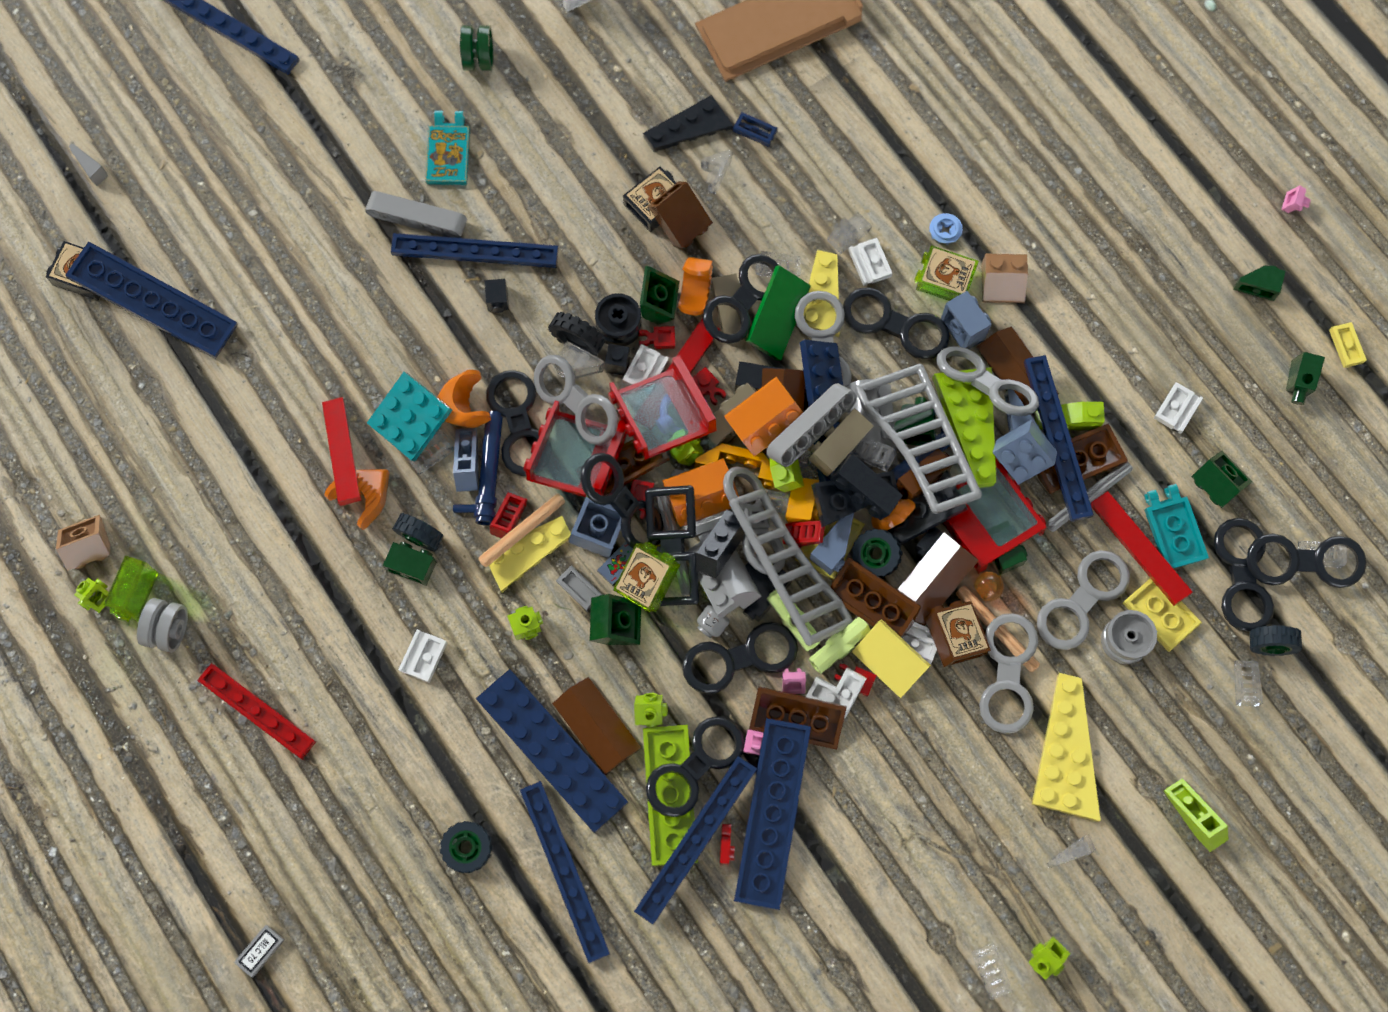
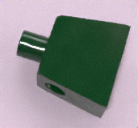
(1304, 376)
(916, 420)

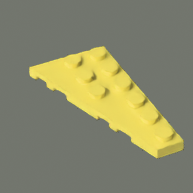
(1066, 763)

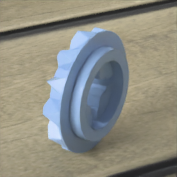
(946, 220)

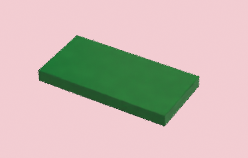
(776, 313)

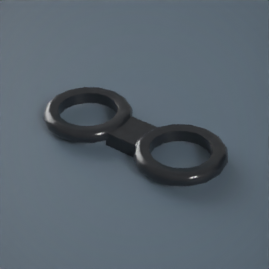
(740, 301)
(896, 323)
(516, 417)
(620, 497)
(1306, 560)
(1241, 576)
(739, 657)
(694, 767)

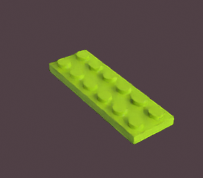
(662, 747)

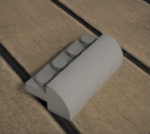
(876, 433)
(731, 587)

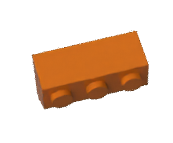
(763, 416)
(707, 489)

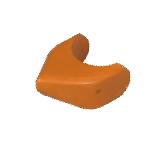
(695, 285)
(456, 396)
(373, 486)

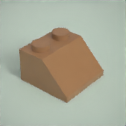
(1004, 278)
(83, 543)

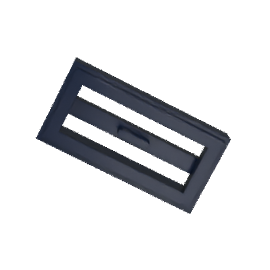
(753, 132)

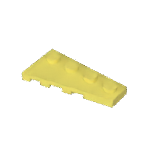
(824, 277)
(529, 552)

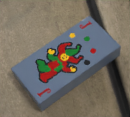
(615, 564)

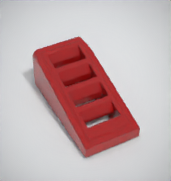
(499, 527)
(803, 532)

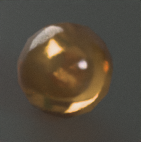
(989, 586)

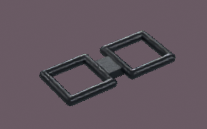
(673, 541)

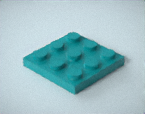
(409, 416)

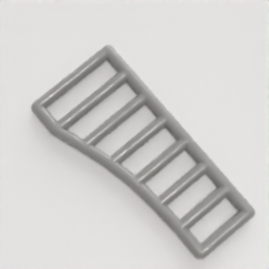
(910, 454)
(806, 568)

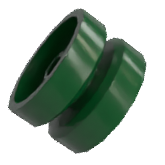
(474, 48)

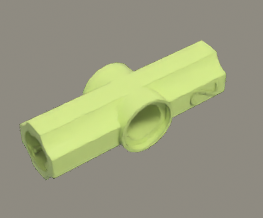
(776, 602)
(839, 645)

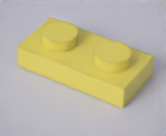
(1347, 345)

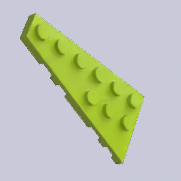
(972, 422)

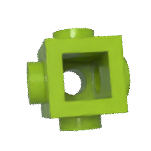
(687, 452)
(92, 594)
(518, 620)
(650, 709)
(1049, 958)

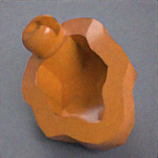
(897, 516)

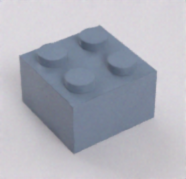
(966, 320)
(1025, 452)
(596, 528)

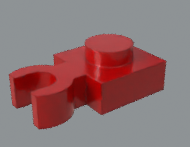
(662, 337)
(708, 385)
(638, 490)
(865, 690)
(727, 851)

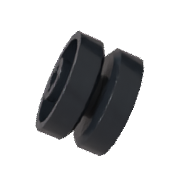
(618, 319)

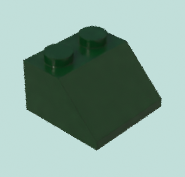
(658, 296)
(1221, 479)
(615, 620)

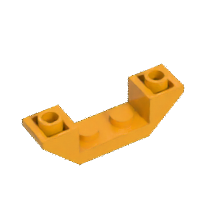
(735, 454)

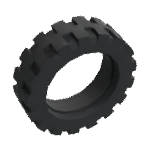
(576, 331)

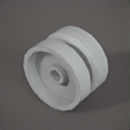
(162, 625)
(1128, 625)

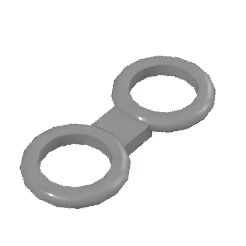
(824, 335)
(987, 382)
(576, 399)
(759, 528)
(1083, 600)
(1009, 674)

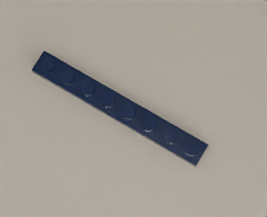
(237, 33)
(474, 250)
(1057, 433)
(695, 840)
(565, 872)

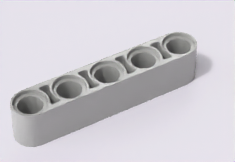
(416, 214)
(811, 425)

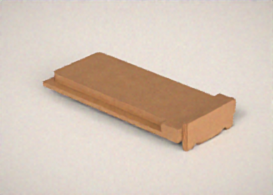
(768, 29)

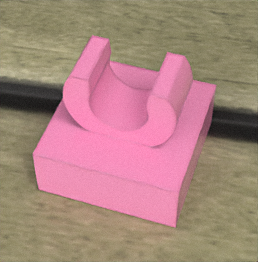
(1295, 200)
(794, 682)
(753, 742)

